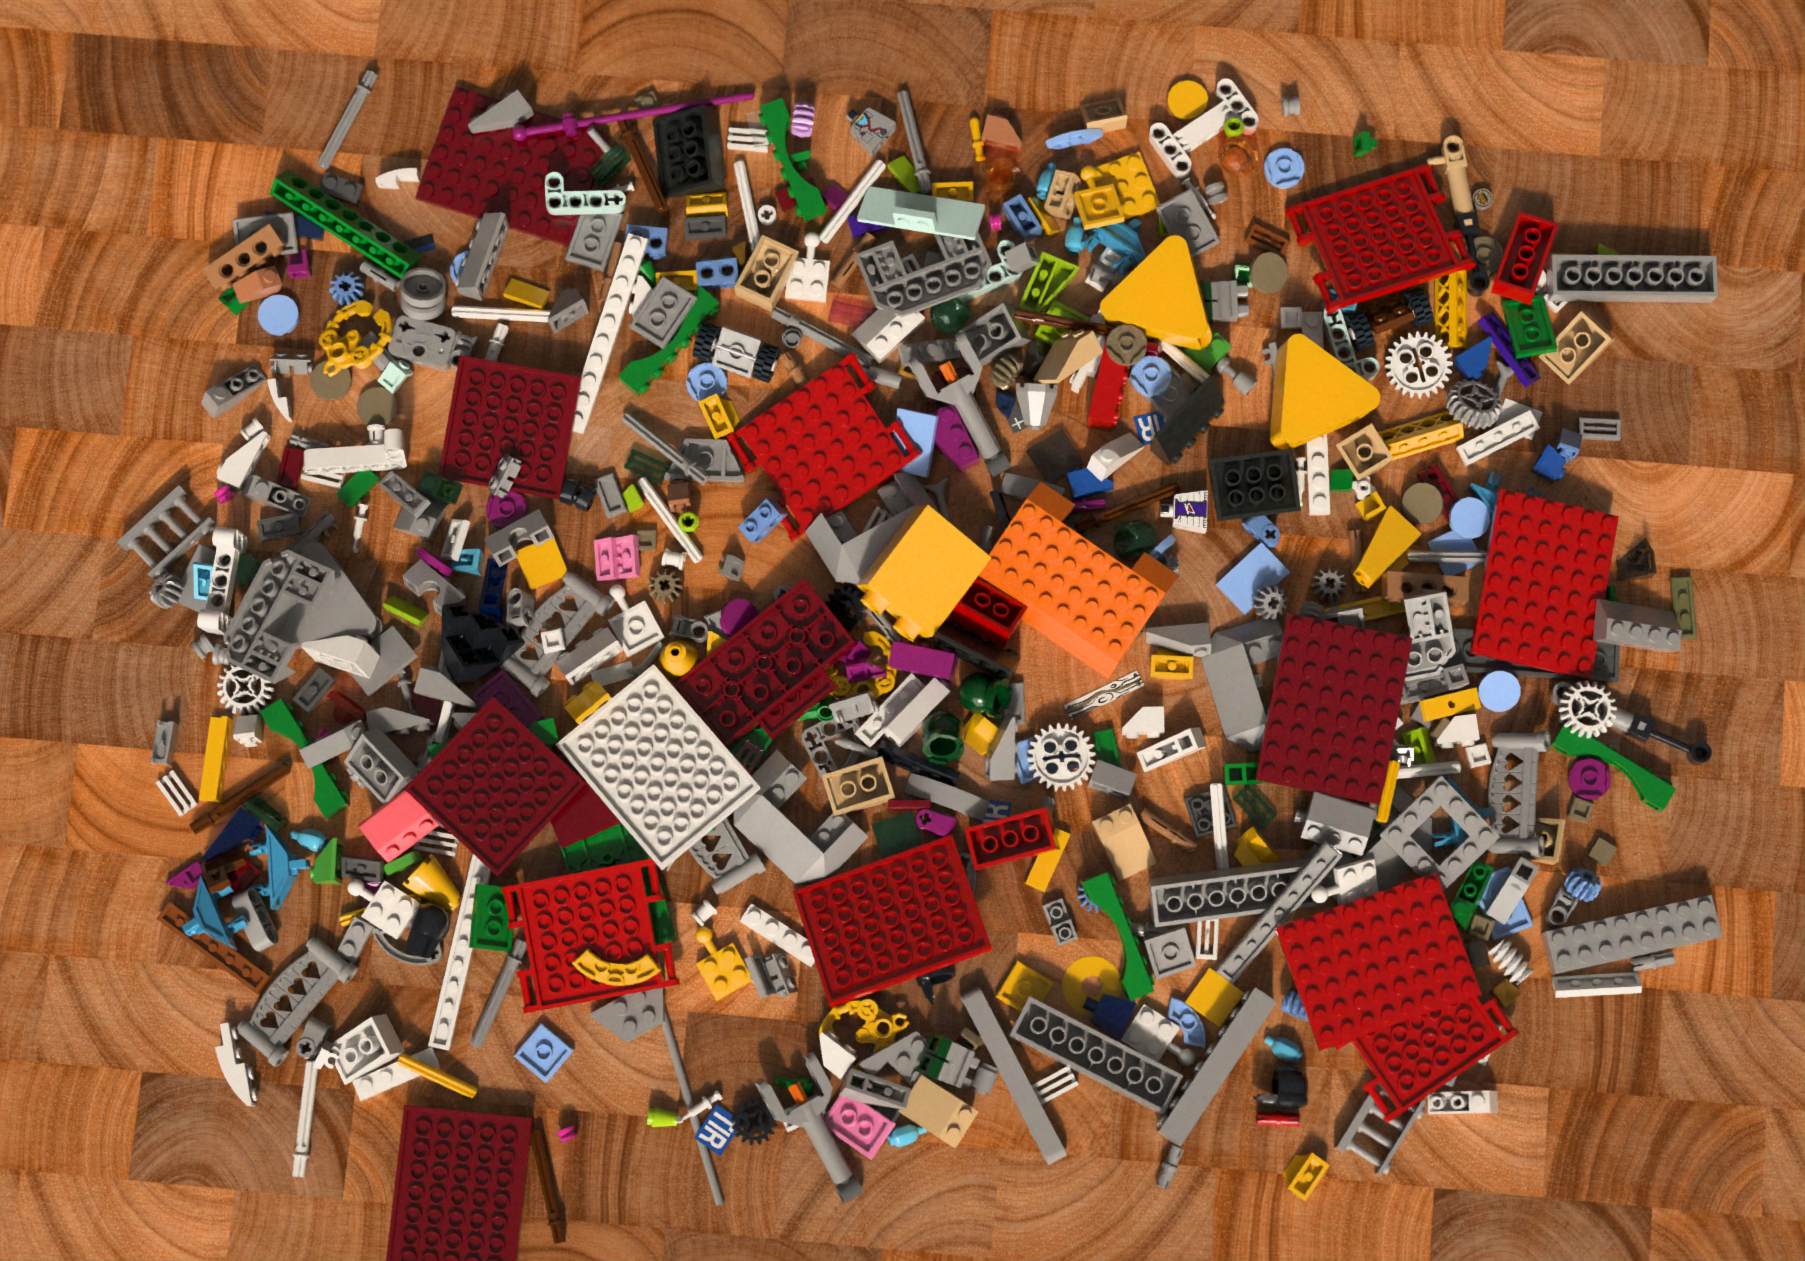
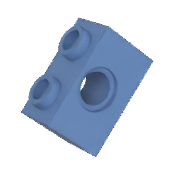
(1022, 219)

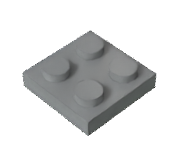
(1169, 952)

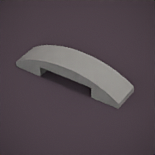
(1424, 688)
(947, 796)

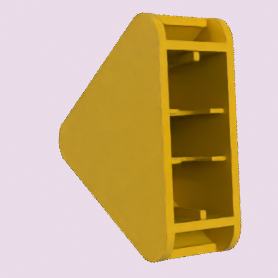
(1162, 298)
(1314, 394)

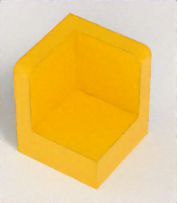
(1370, 507)

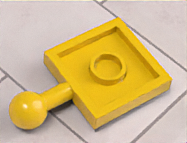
(1097, 204)
(723, 969)

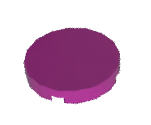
(506, 510)
(434, 561)
(736, 615)
(1589, 779)

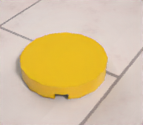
(1187, 100)

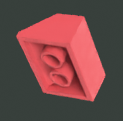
(397, 826)

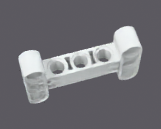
(1202, 128)
(228, 543)

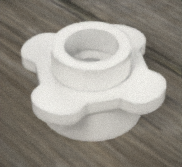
(1361, 494)

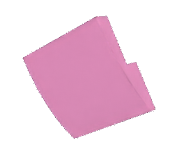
(617, 558)

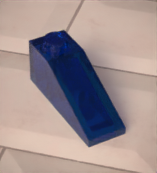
(494, 590)
(238, 832)

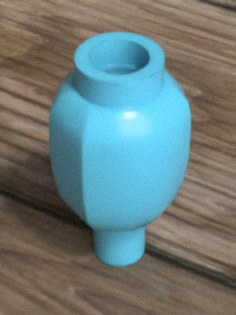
(1044, 181)
(1074, 236)
(310, 839)
(1284, 1049)
(905, 1135)

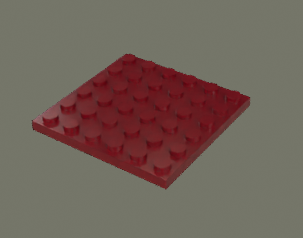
(513, 412)
(495, 786)

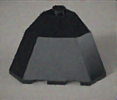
(475, 642)

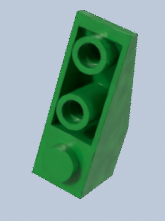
(1470, 894)

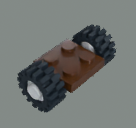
(1395, 313)

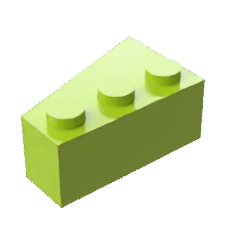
(1047, 282)

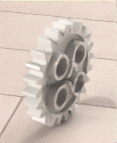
(1400, 370)
(1059, 738)

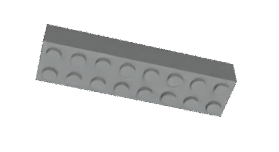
(1632, 278)
(1221, 892)
(1631, 935)
(1095, 1055)
(1216, 1067)

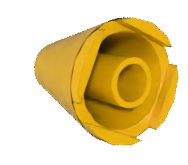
(677, 659)
(433, 884)

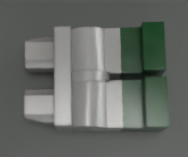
(1222, 301)
(955, 1064)

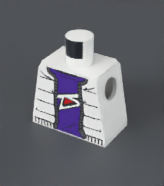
(1188, 511)

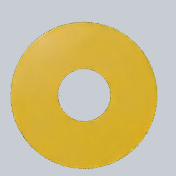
(1081, 969)

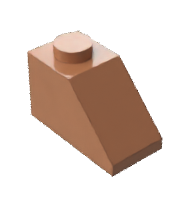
(1000, 134)
(258, 285)
(679, 497)

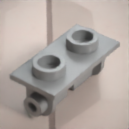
(283, 362)
(507, 466)
(778, 965)

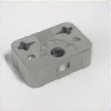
(424, 337)

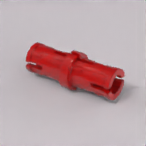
(1277, 1119)

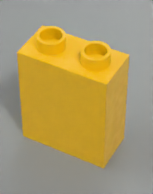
(922, 573)

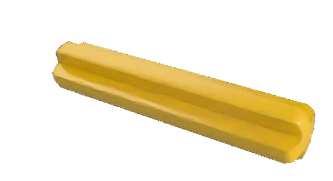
(1388, 791)

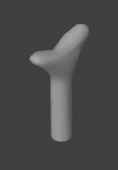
(600, 141)
(1505, 373)
(938, 490)
(638, 670)
(848, 744)

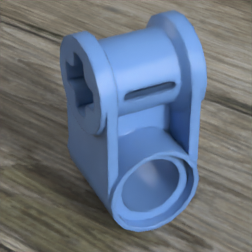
(1260, 527)

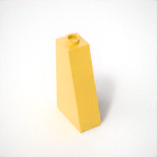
(1385, 547)

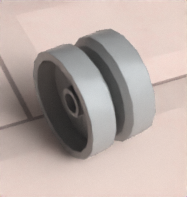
(423, 293)

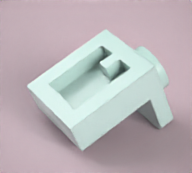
(395, 375)

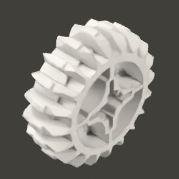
(240, 693)
(1592, 715)

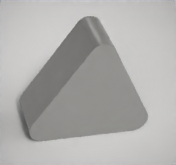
(335, 616)

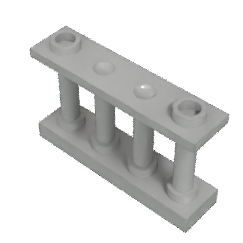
(147, 527)
(1358, 1124)

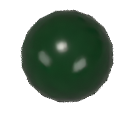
(985, 694)
(942, 737)

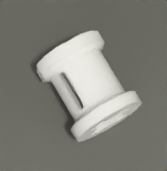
(252, 430)
(376, 434)
(674, 559)
(704, 912)

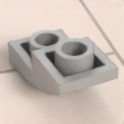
(1059, 921)

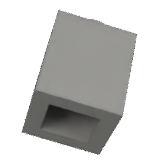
(1022, 257)

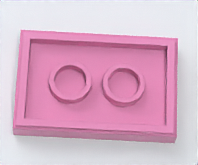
(858, 1125)

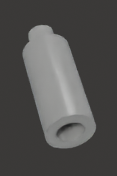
(884, 377)

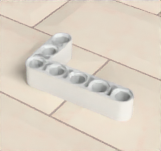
(358, 458)

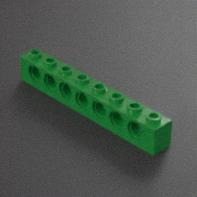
(344, 223)

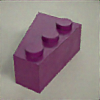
(953, 439)
(923, 660)

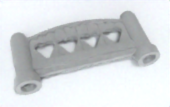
(588, 601)
(1527, 748)
(740, 864)
(271, 1040)

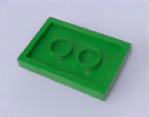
(1529, 327)
(490, 920)

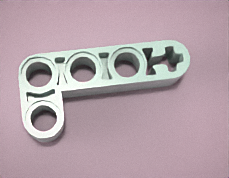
(585, 197)
(1001, 269)
(1344, 344)

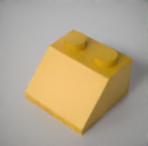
(587, 702)

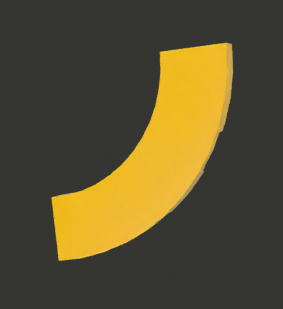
(615, 973)

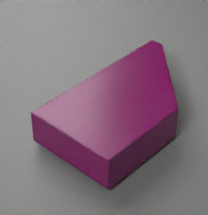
(863, 670)
(188, 877)

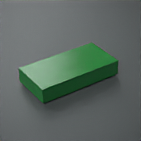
(357, 487)
(1106, 746)

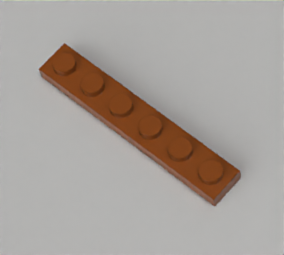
(215, 950)

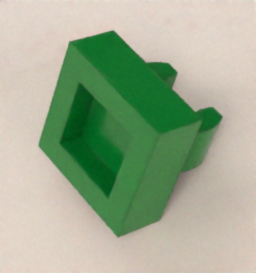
(1363, 144)
(800, 158)

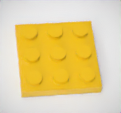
(1131, 185)

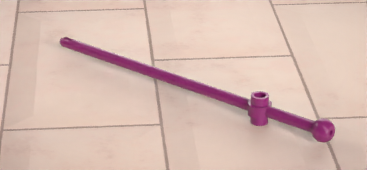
(571, 124)

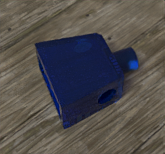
(1110, 1014)

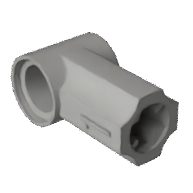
(382, 359)

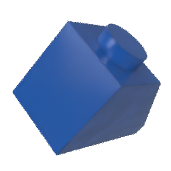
(1474, 360)
(1549, 465)
(1086, 484)

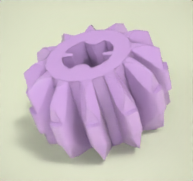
(803, 119)

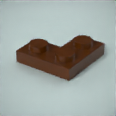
(216, 869)

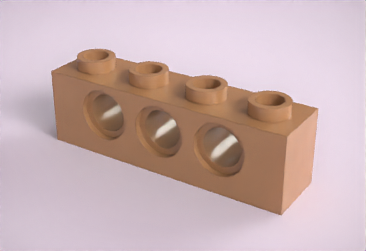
(216, 270)
(1456, 586)

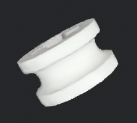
(761, 212)

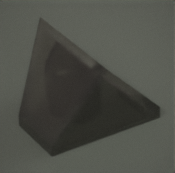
(1036, 355)
(1637, 563)

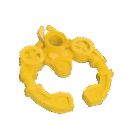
(345, 351)
(880, 685)
(869, 1033)

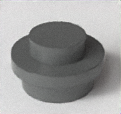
(791, 337)

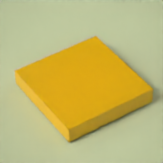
(541, 563)
(1023, 983)
(1214, 997)

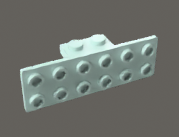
(921, 213)

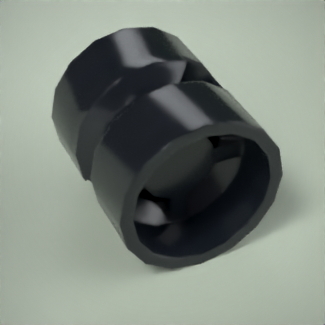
(571, 496)

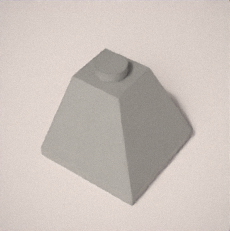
(567, 309)
(426, 524)

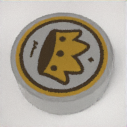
(1482, 199)

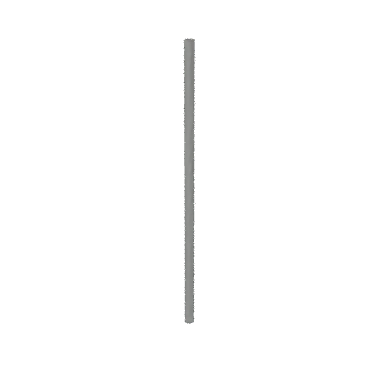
(689, 1104)

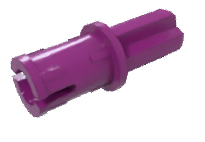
(1090, 504)

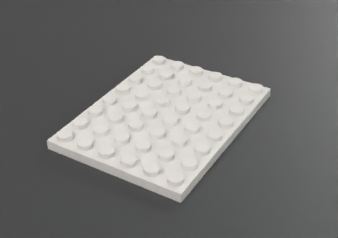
(658, 767)

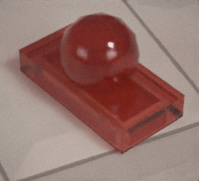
(346, 708)

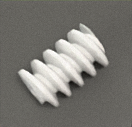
(1510, 961)

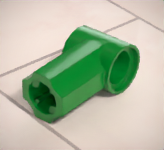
(820, 710)

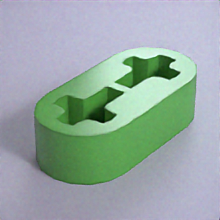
(403, 863)

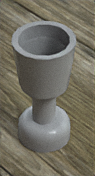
(1097, 273)
(1241, 380)

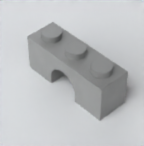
(531, 527)
(423, 578)

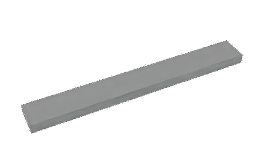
(1279, 912)

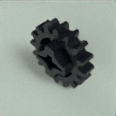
(847, 609)
(745, 1116)

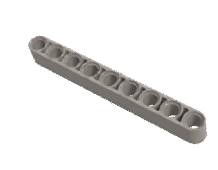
(1013, 1075)

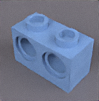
(652, 235)
(717, 279)
(762, 520)

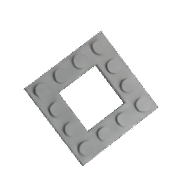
(1439, 794)

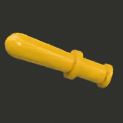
(976, 134)

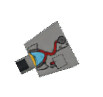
(870, 129)

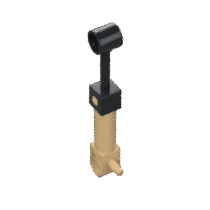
(1465, 218)

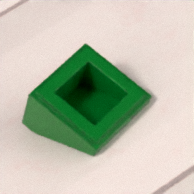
(1242, 273)
(230, 300)
(1341, 480)

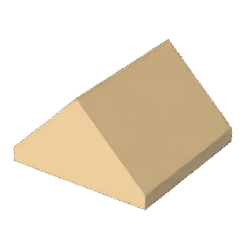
(1104, 115)
(1365, 452)
(1552, 832)

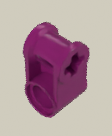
(939, 824)

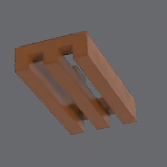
(1262, 247)

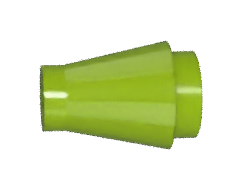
(1233, 127)
(688, 517)
(660, 1117)

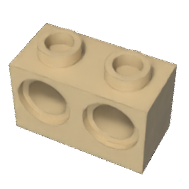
(1060, 198)

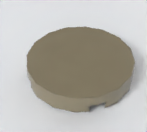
(1489, 254)
(1268, 273)
(1126, 345)
(330, 387)
(377, 406)
(1423, 503)

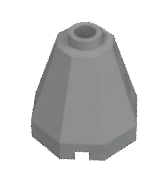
(1036, 403)

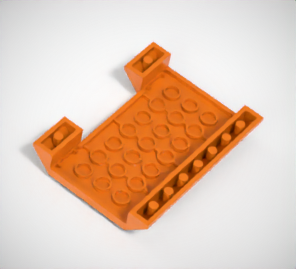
(1073, 586)

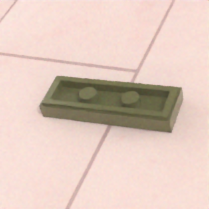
(1683, 605)

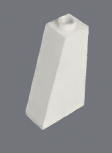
(914, 714)

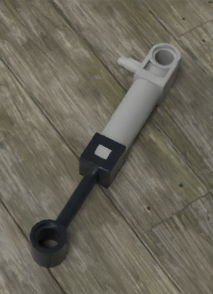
(1635, 726)

